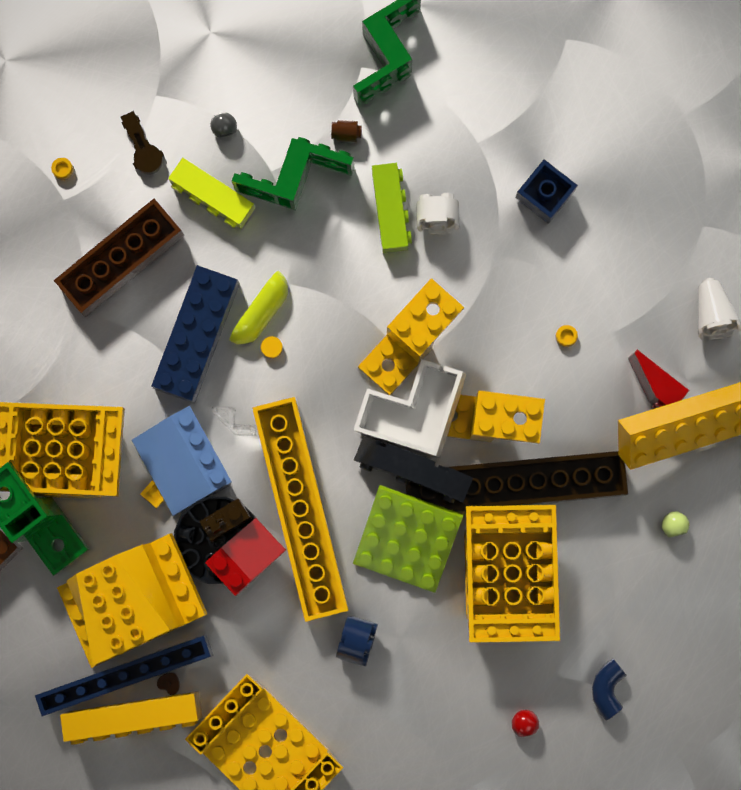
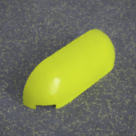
(261, 310)

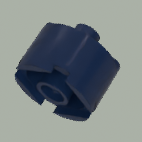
(356, 640)

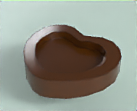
(169, 682)

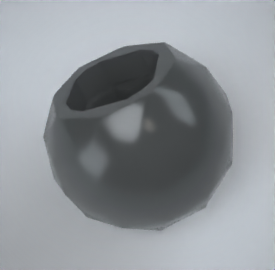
(223, 124)

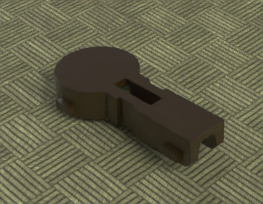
(147, 157)

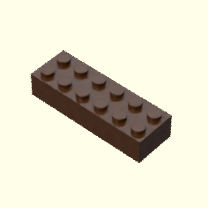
(119, 257)

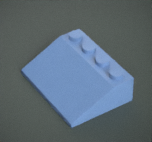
(181, 461)

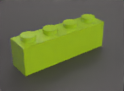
(390, 207)

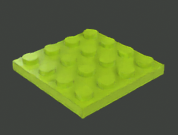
(407, 538)

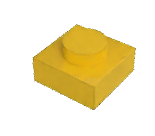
(152, 495)

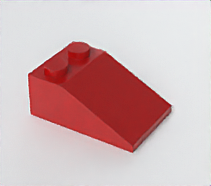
(656, 383)
(245, 556)

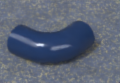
(604, 687)

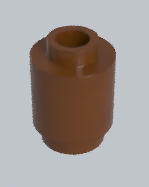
(346, 131)

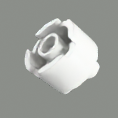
(437, 213)

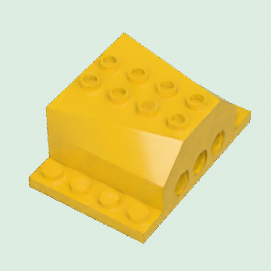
(63, 448)
(511, 573)
(131, 599)

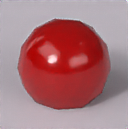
(525, 723)

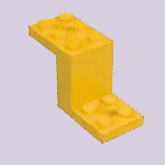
(410, 336)
(492, 416)

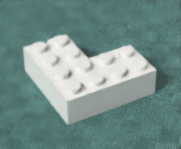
(423, 419)

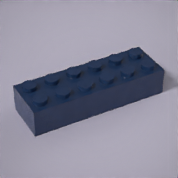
(195, 334)

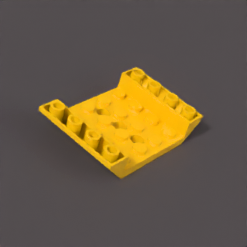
(248, 721)

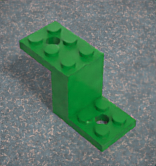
(387, 47)
(294, 173)
(38, 522)

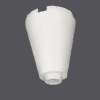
(715, 311)

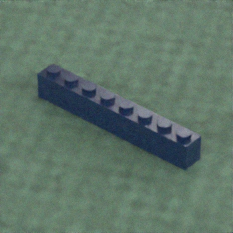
(124, 675)

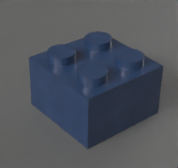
(546, 191)

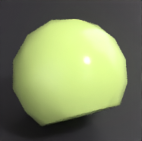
(675, 524)

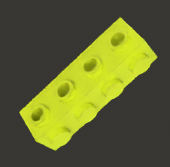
(211, 193)

